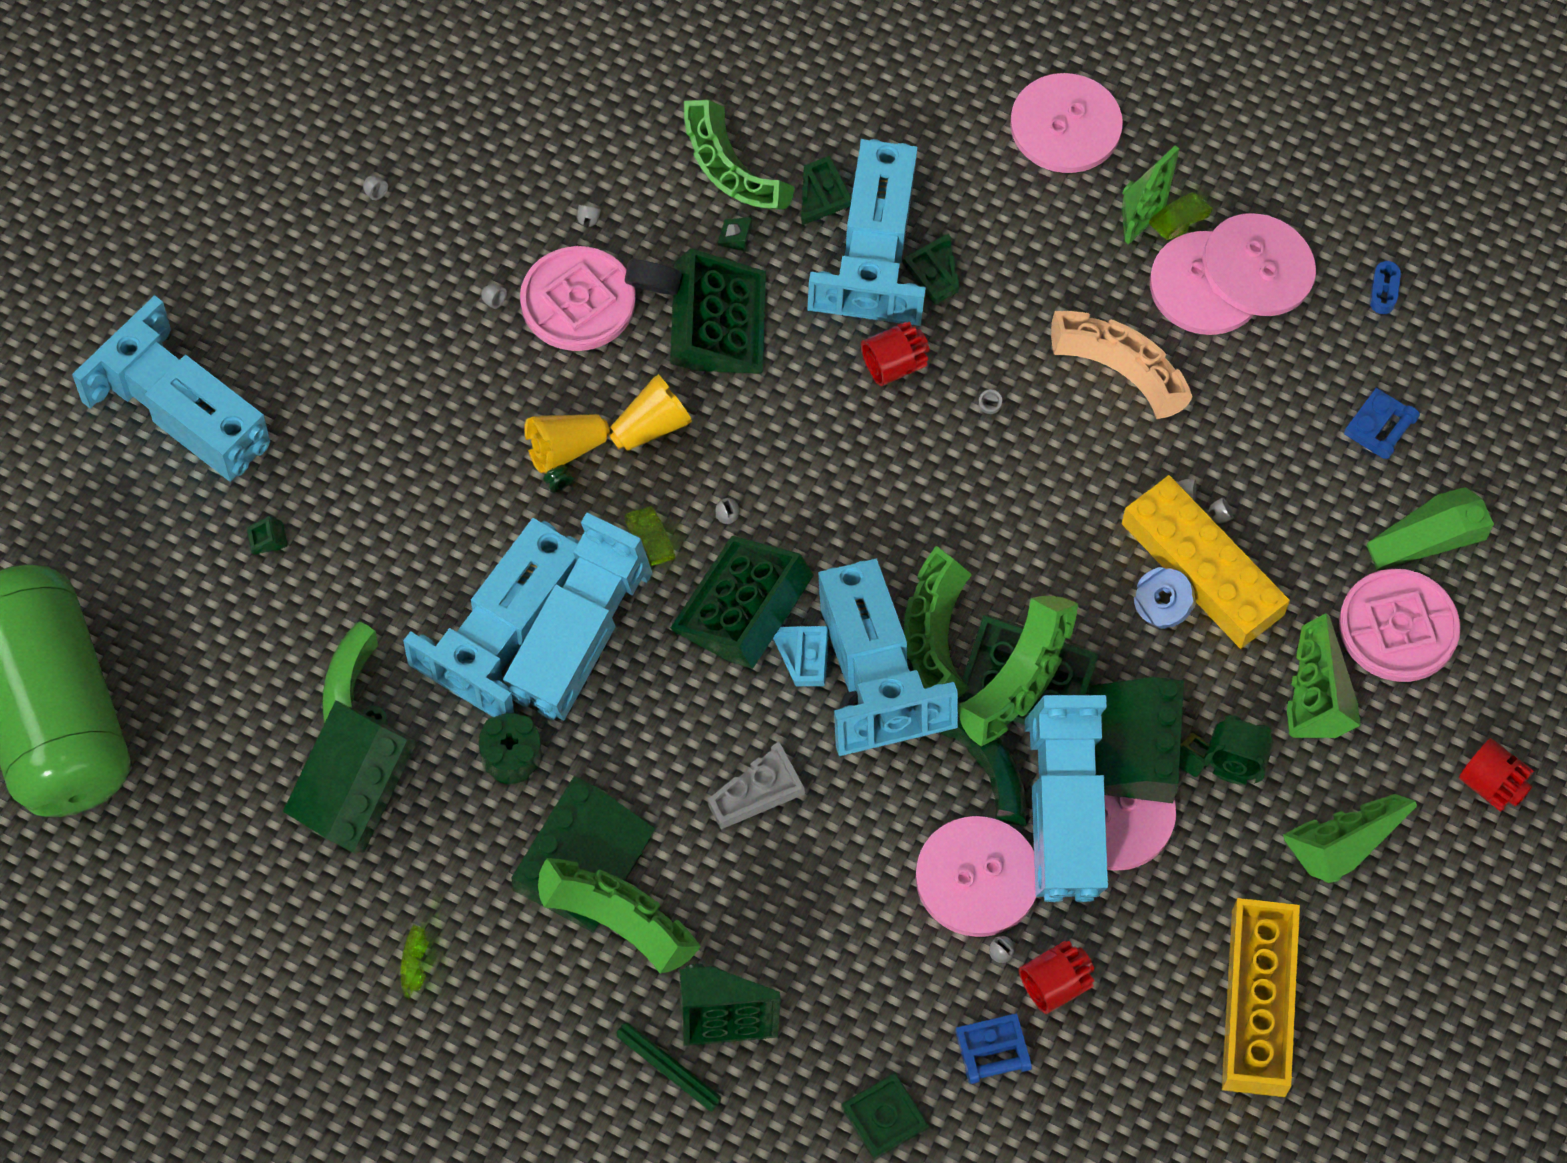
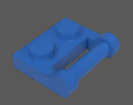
(1374, 417)
(992, 1038)

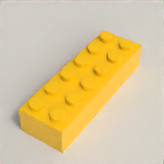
(1222, 575)
(1261, 998)

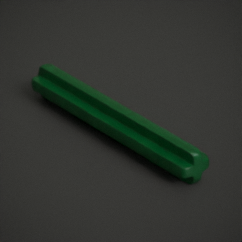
(668, 1066)

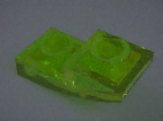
(1178, 216)
(647, 526)
(411, 968)

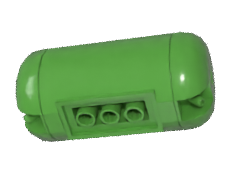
(56, 713)

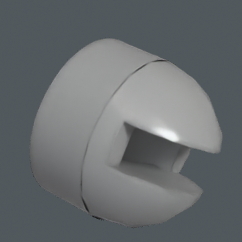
(375, 187)
(589, 213)
(494, 295)
(990, 396)
(1189, 487)
(1222, 511)
(721, 512)
(998, 953)

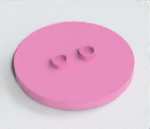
(1066, 123)
(1259, 264)
(1184, 291)
(577, 298)
(1399, 625)
(1136, 830)
(976, 876)

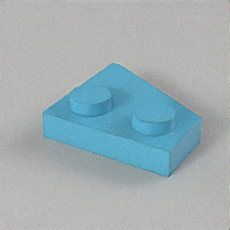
(804, 653)

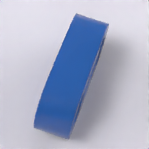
(1380, 286)

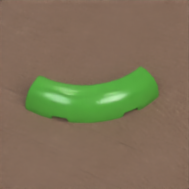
(719, 162)
(929, 619)
(347, 665)
(1025, 672)
(619, 908)

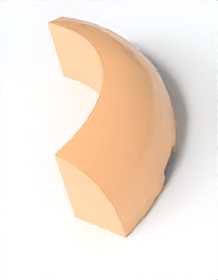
(1125, 352)

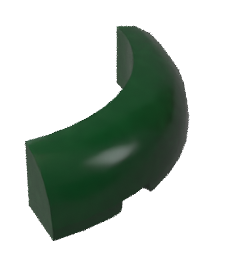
(1002, 772)

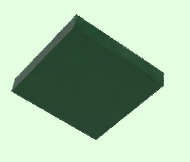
(884, 1116)

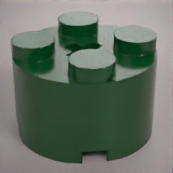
(505, 732)
(1239, 750)

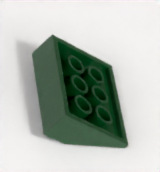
(718, 315)
(743, 600)
(996, 643)
(1140, 738)
(349, 777)
(584, 829)
(725, 1007)

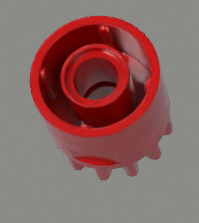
(895, 353)
(1497, 775)
(1057, 976)

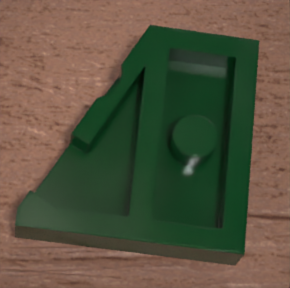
(822, 191)
(934, 269)

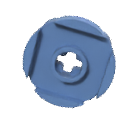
(1180, 603)

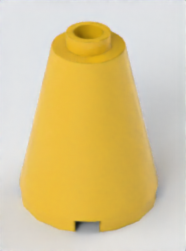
(649, 416)
(563, 438)

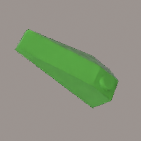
(1147, 195)
(1436, 527)
(1323, 692)
(1343, 843)

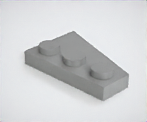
(760, 788)

